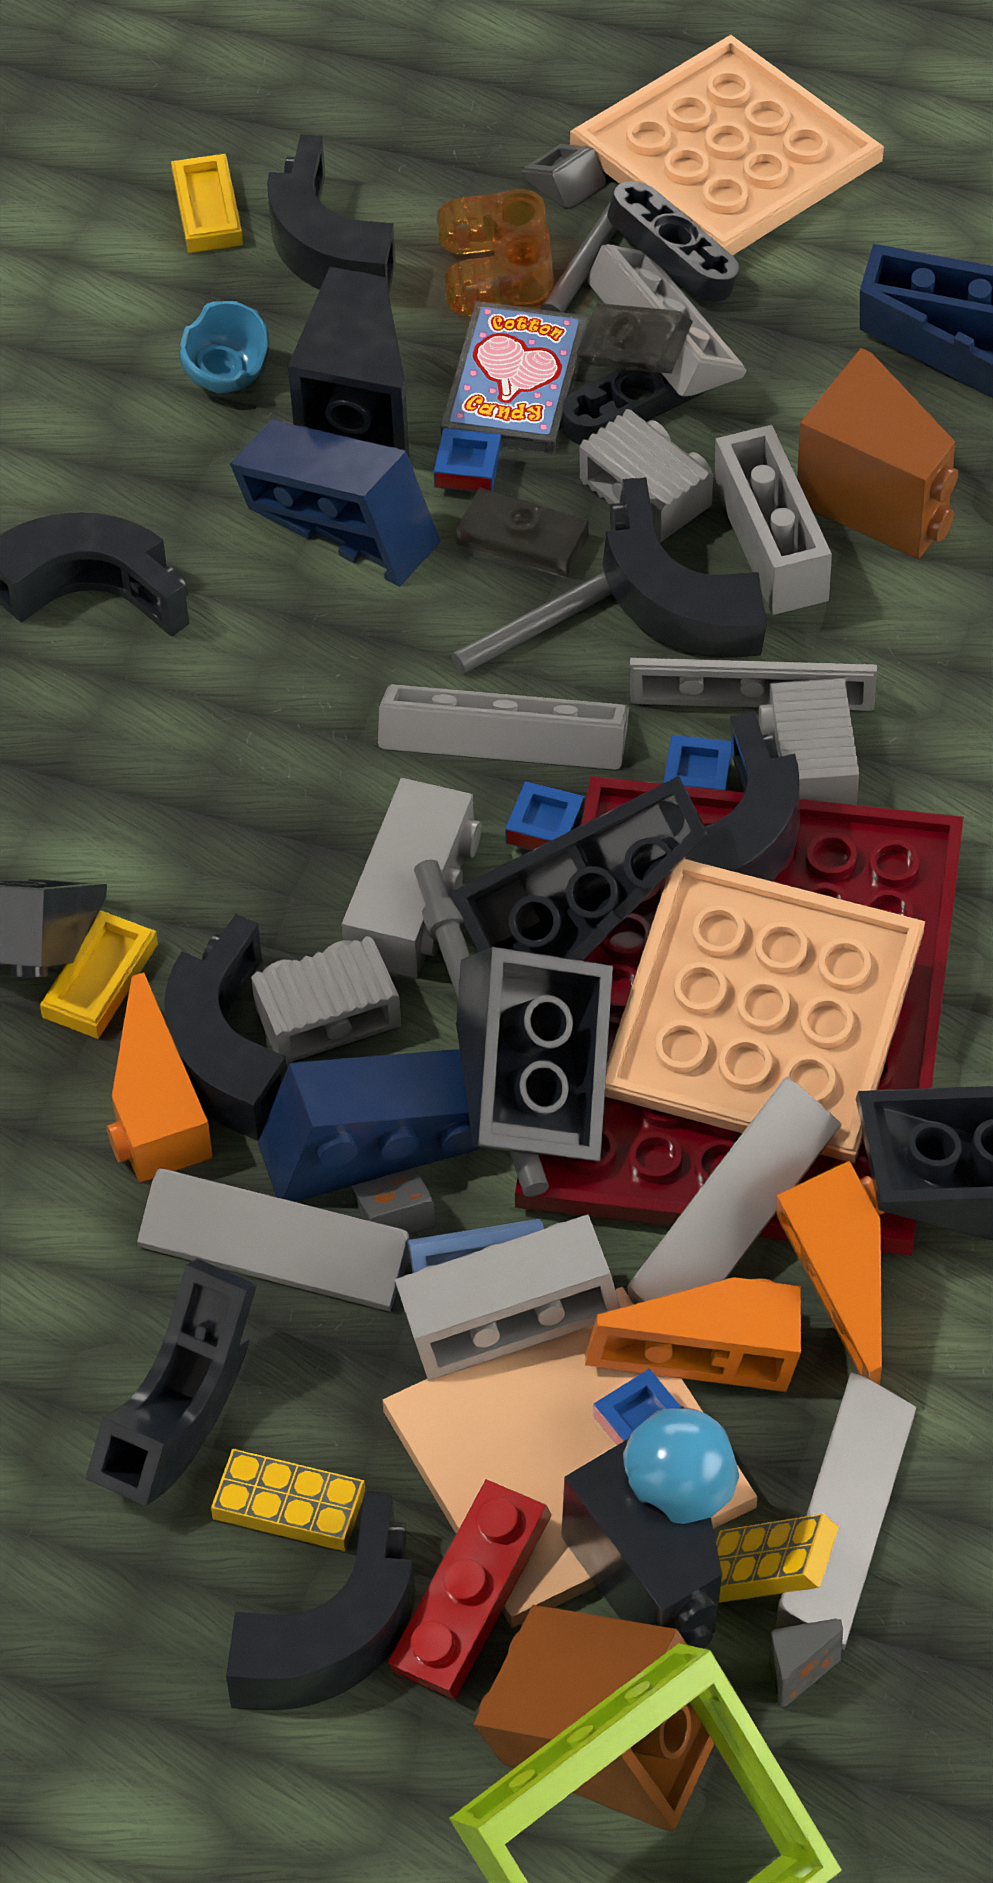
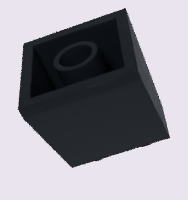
(349, 363)
(639, 1557)

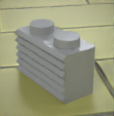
(632, 448)
(816, 726)
(326, 999)

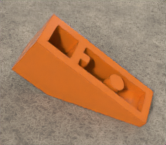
(152, 1094)
(838, 1242)
(711, 1333)

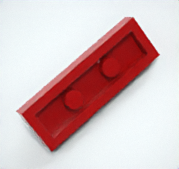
(470, 1589)

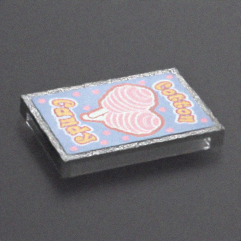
(516, 375)

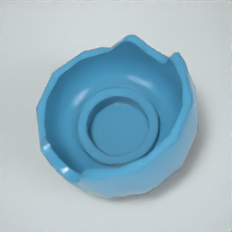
(225, 347)
(681, 1464)

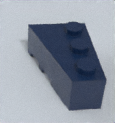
(932, 311)
(342, 490)
(364, 1120)

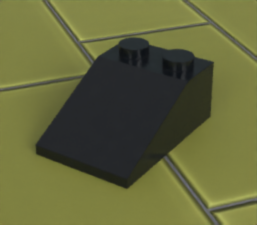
(534, 1051)
(932, 1154)

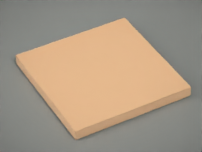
(730, 143)
(756, 989)
(525, 1428)

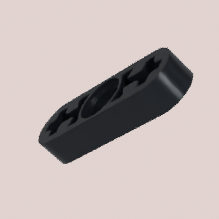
(698, 265)
(594, 396)

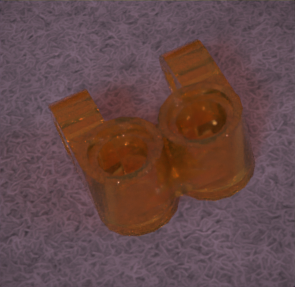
(518, 233)

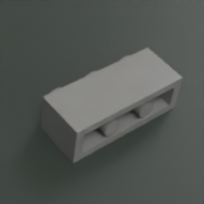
(772, 519)
(388, 903)
(507, 1297)

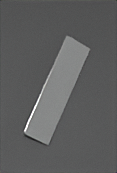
(634, 279)
(739, 682)
(503, 726)
(738, 1195)
(274, 1239)
(855, 1495)

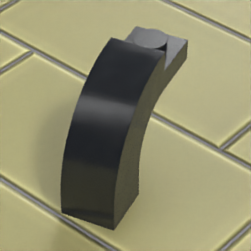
(311, 235)
(89, 553)
(671, 602)
(766, 822)
(228, 1073)
(166, 1421)
(329, 1649)

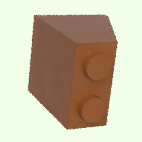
(877, 459)
(562, 1670)

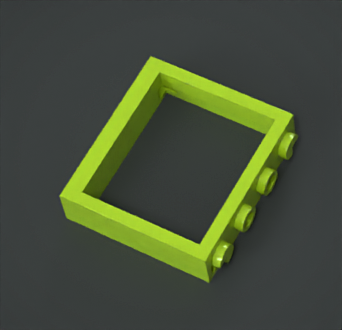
(615, 1726)

